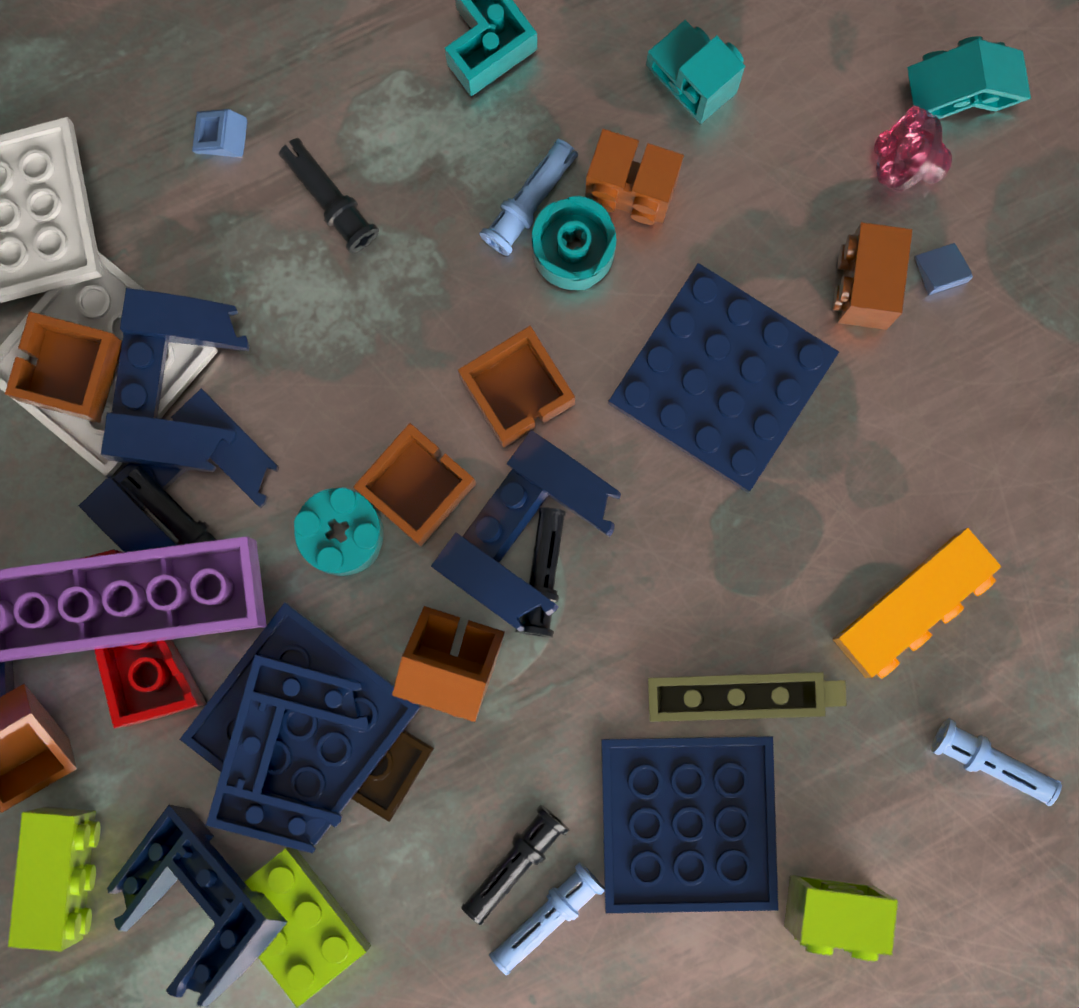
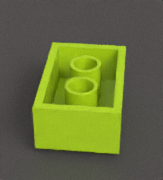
(53, 878)
(840, 916)
(318, 932)

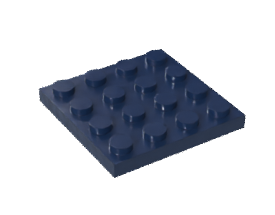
(723, 377)
(312, 756)
(689, 824)

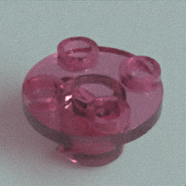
(912, 151)

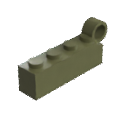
(743, 696)

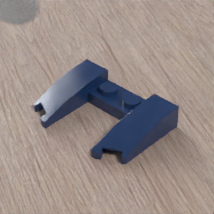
(148, 326)
(536, 473)
(125, 517)
(239, 798)
(243, 919)

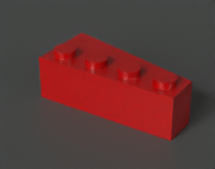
(145, 680)

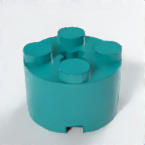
(561, 224)
(315, 526)

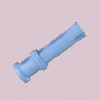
(519, 211)
(979, 755)
(561, 905)

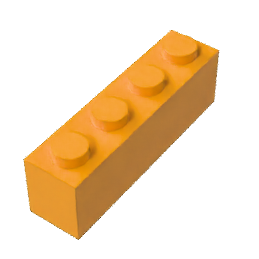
(918, 603)

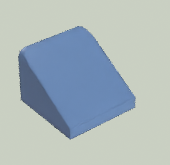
(219, 133)
(943, 268)

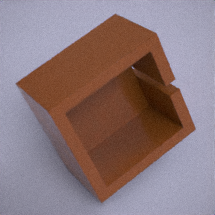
(632, 186)
(873, 276)
(71, 368)
(516, 386)
(413, 486)
(441, 680)
(31, 748)

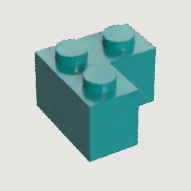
(493, 45)
(697, 69)
(968, 77)

